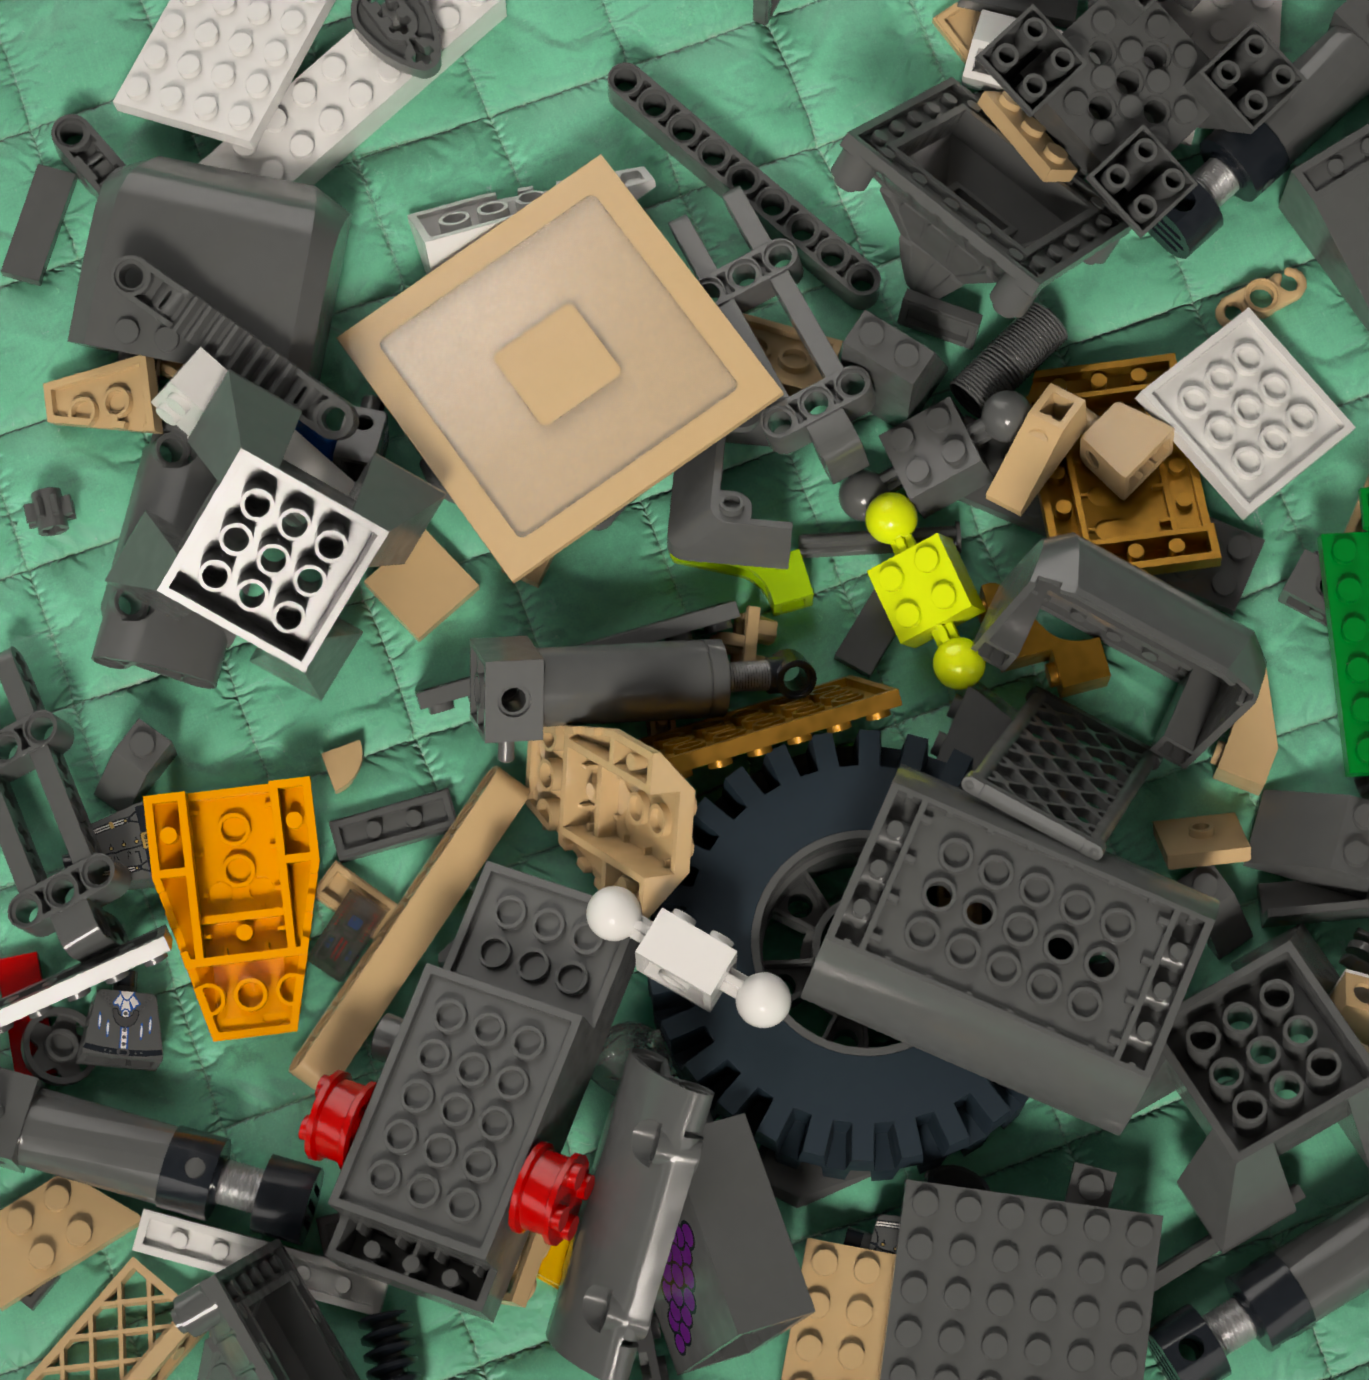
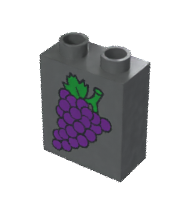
(731, 1261)

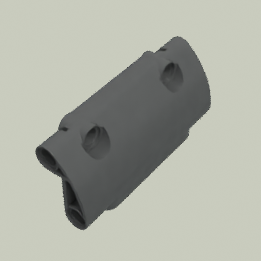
(181, 649)
(629, 1217)

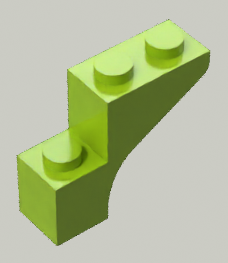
(783, 588)

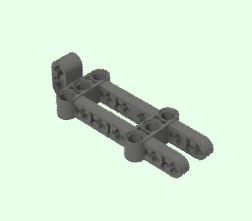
(829, 431)
(81, 922)

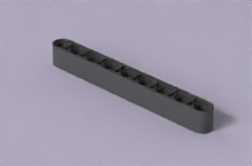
(738, 168)

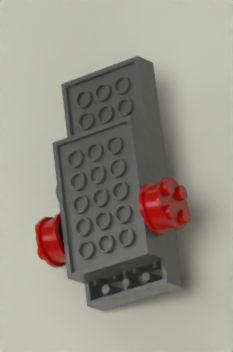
(474, 1099)

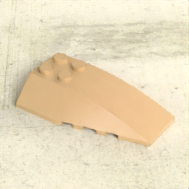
(614, 808)

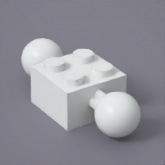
(687, 958)

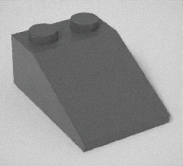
(1313, 839)

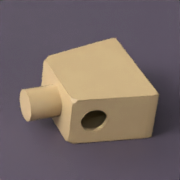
(1124, 447)

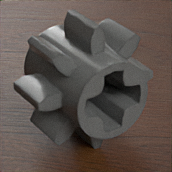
(49, 511)

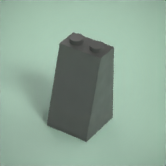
(898, 366)

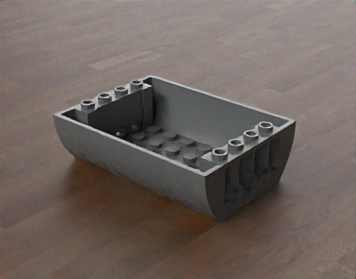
(993, 989)

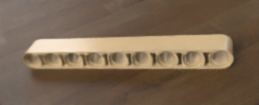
(410, 927)

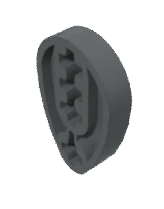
(394, 47)

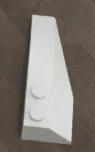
(454, 226)

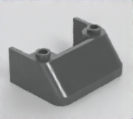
(717, 523)

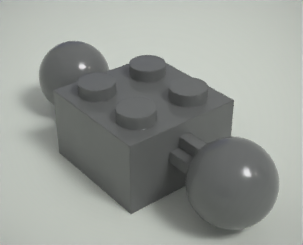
(937, 455)

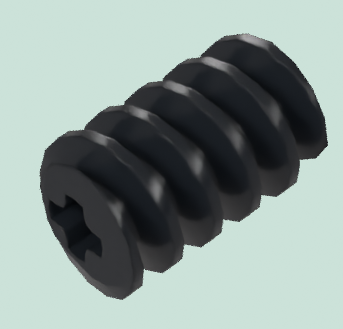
(388, 1346)

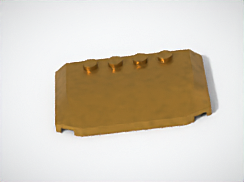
(1165, 518)

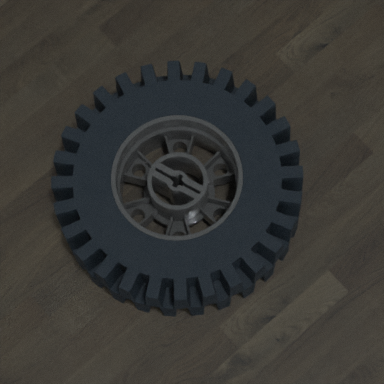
(797, 1089)

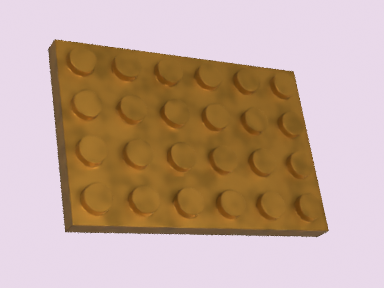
(773, 721)

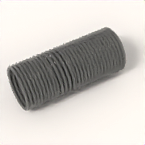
(1012, 357)

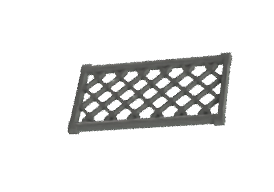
(1082, 837)

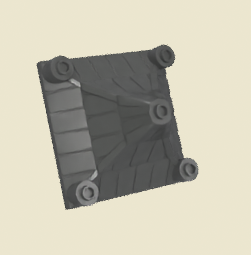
(972, 201)
(261, 1323)

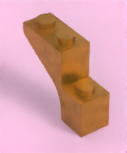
(1072, 665)

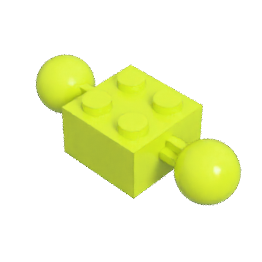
(925, 590)

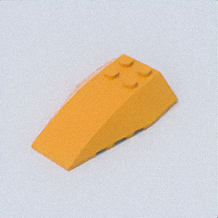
(239, 898)

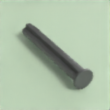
(863, 543)

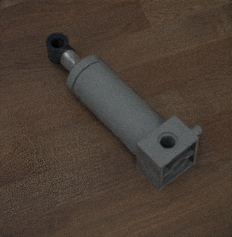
(530, 688)

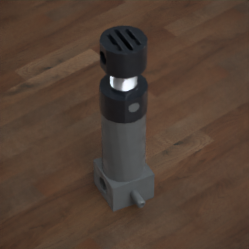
(1252, 162)
(150, 1159)
(1271, 1297)

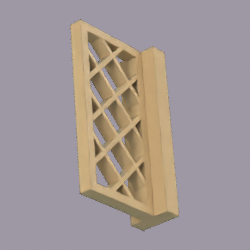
(162, 1354)

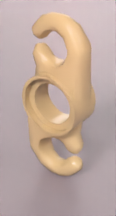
(1280, 296)

